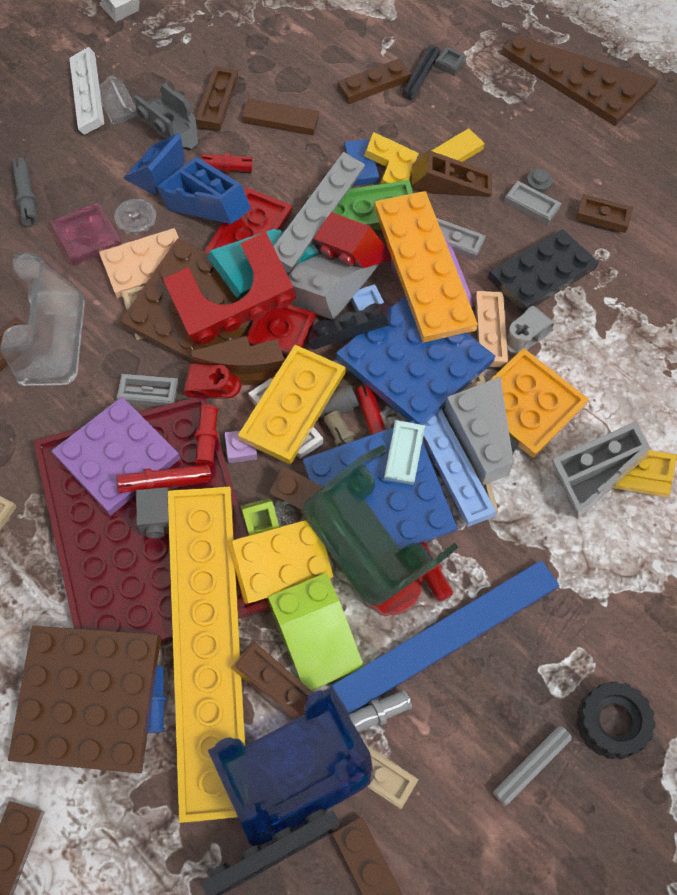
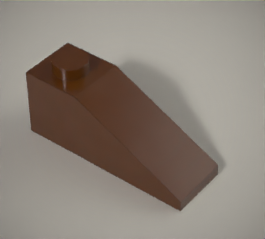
(449, 176)

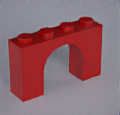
(207, 320)

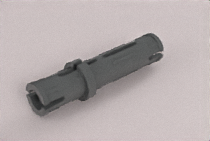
(25, 198)

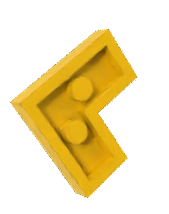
(393, 156)

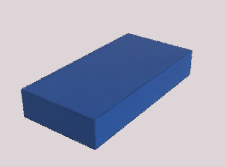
(357, 150)

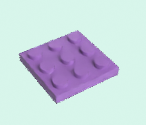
(112, 445)

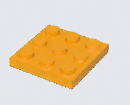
(536, 402)

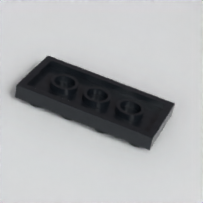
(542, 270)
(257, 860)

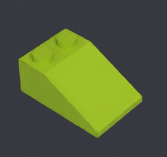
(315, 632)

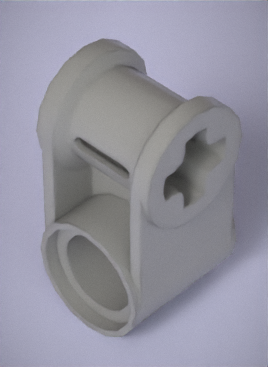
(528, 330)

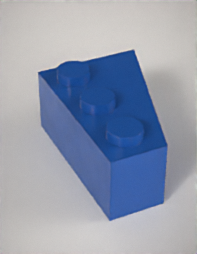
(204, 193)

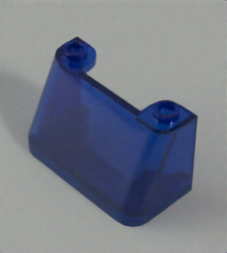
(294, 768)

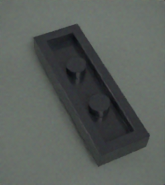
(350, 325)

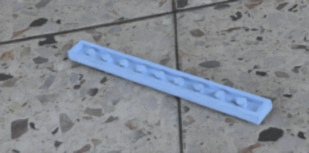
(445, 449)

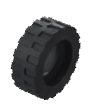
(636, 705)

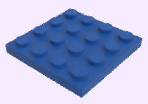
(411, 373)
(405, 510)

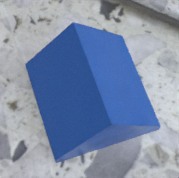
(157, 164)

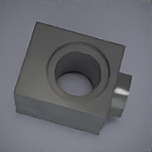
(152, 512)

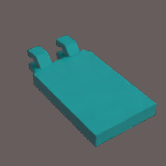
(234, 267)

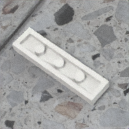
(86, 91)

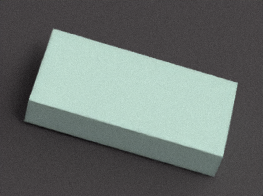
(404, 452)

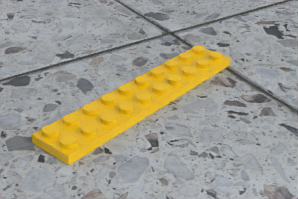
(203, 645)

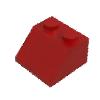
(351, 242)

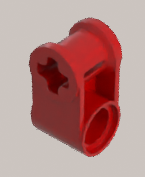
(211, 380)

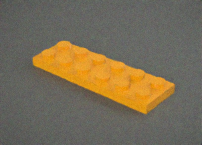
(425, 267)

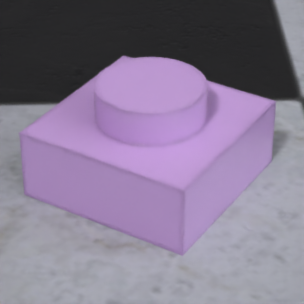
(237, 450)

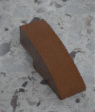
(240, 356)

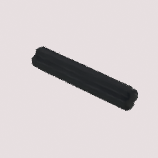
(420, 72)

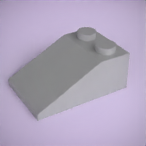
(326, 284)

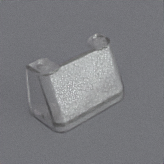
(50, 343)

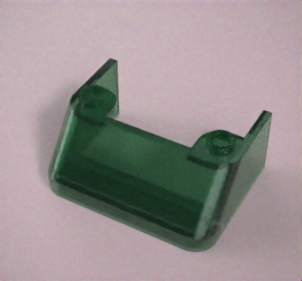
(360, 540)

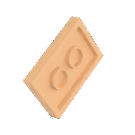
(135, 261)

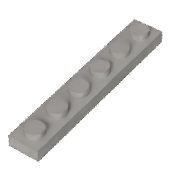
(315, 211)

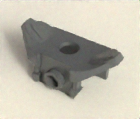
(173, 105)

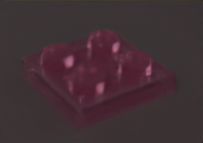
(85, 233)

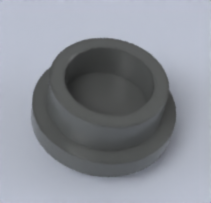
(539, 180)

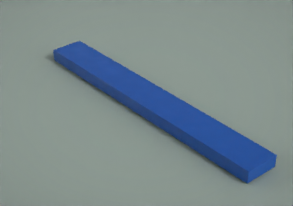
(444, 637)

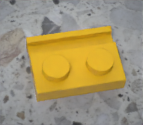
(652, 475)

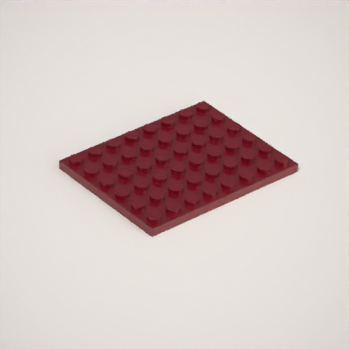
(107, 567)

